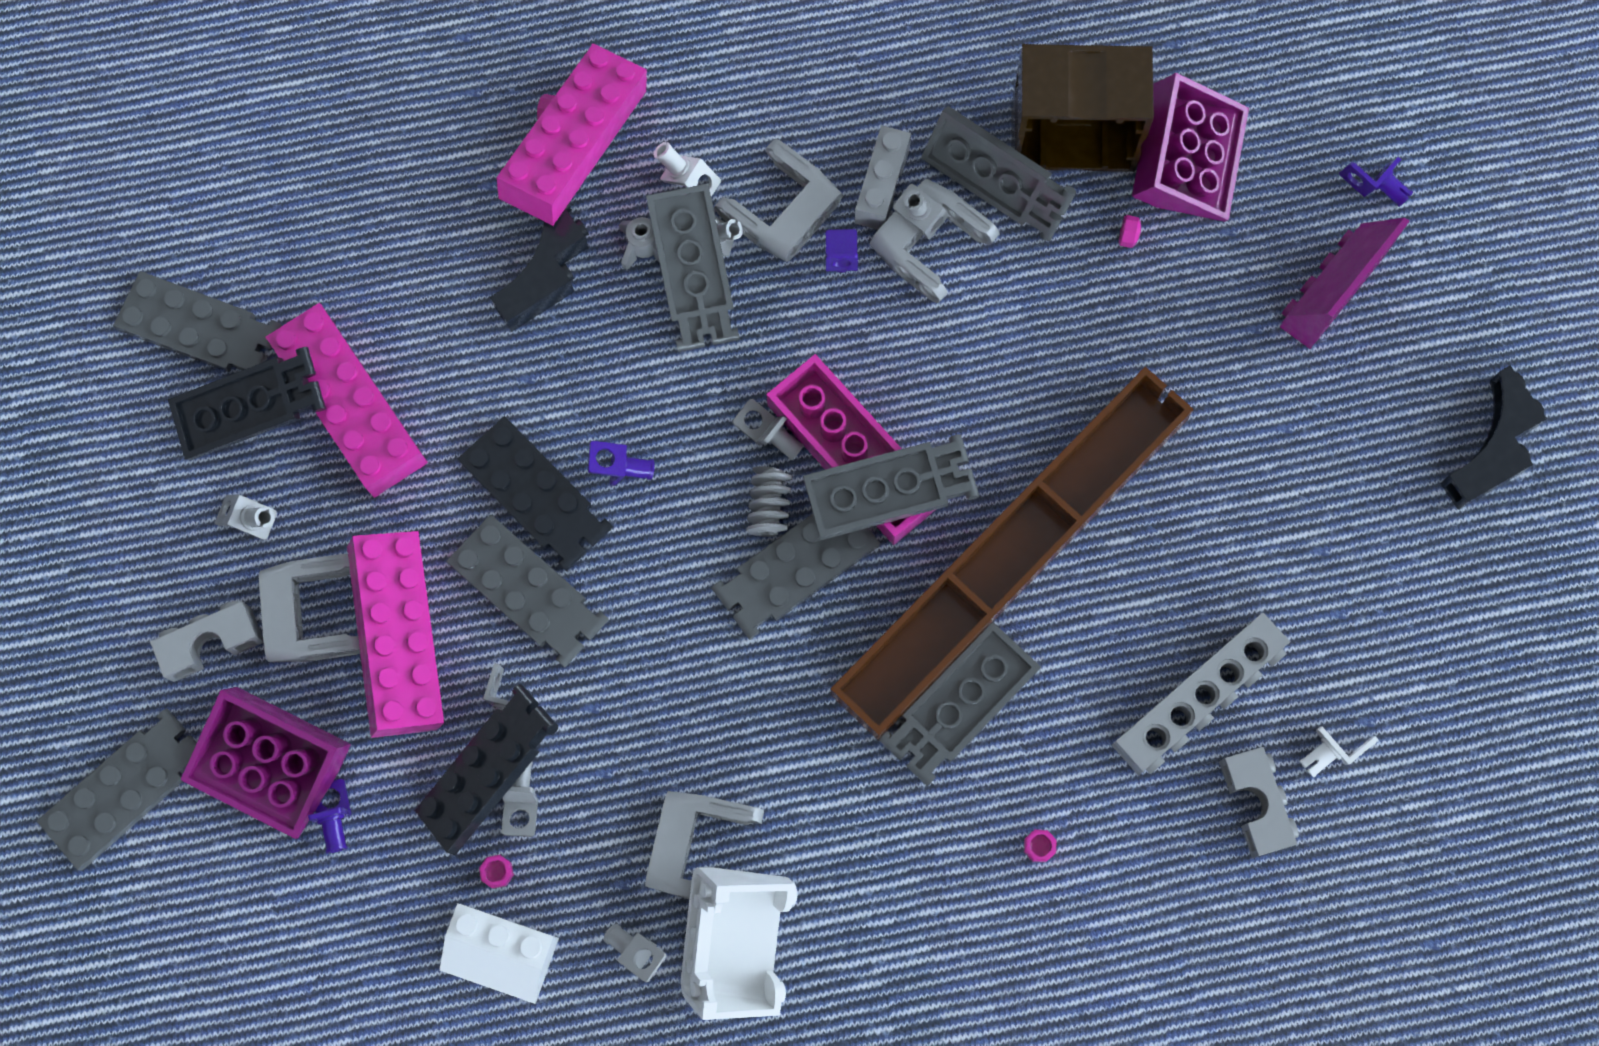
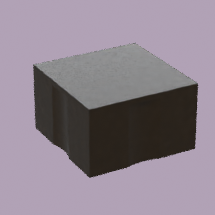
(1082, 106)

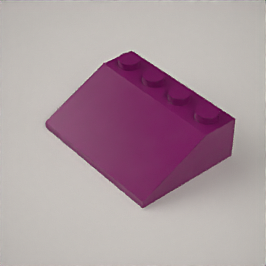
(1191, 150)
(1340, 279)
(264, 761)

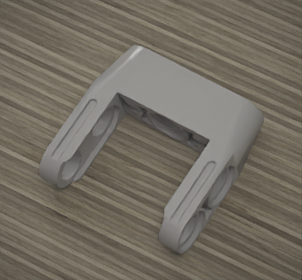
(802, 215)
(899, 236)
(283, 616)
(676, 835)

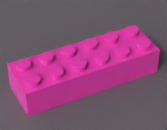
(572, 134)
(355, 407)
(834, 426)
(394, 634)

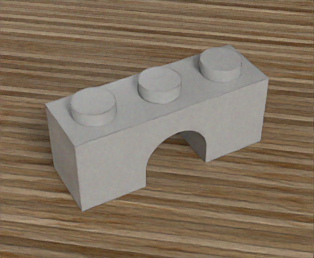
(882, 177)
(180, 648)
(1254, 773)

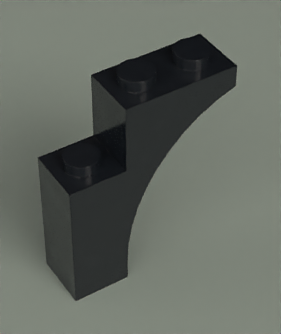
(546, 276)
(1501, 454)

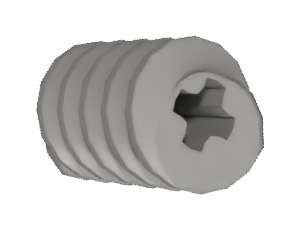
(768, 501)

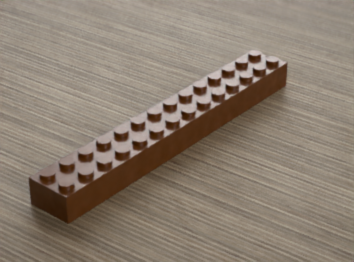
(1010, 553)

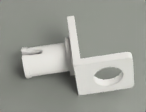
(684, 169)
(1329, 751)

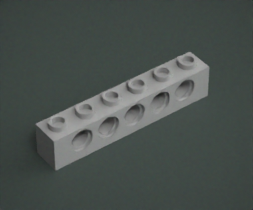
(1259, 634)

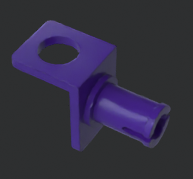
(1384, 181)
(841, 250)
(620, 463)
(331, 819)

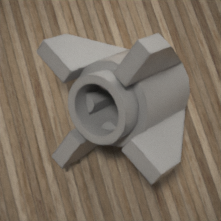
(640, 240)

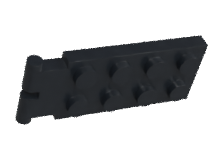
(245, 404)
(534, 492)
(485, 770)

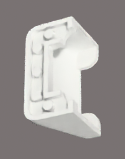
(734, 943)

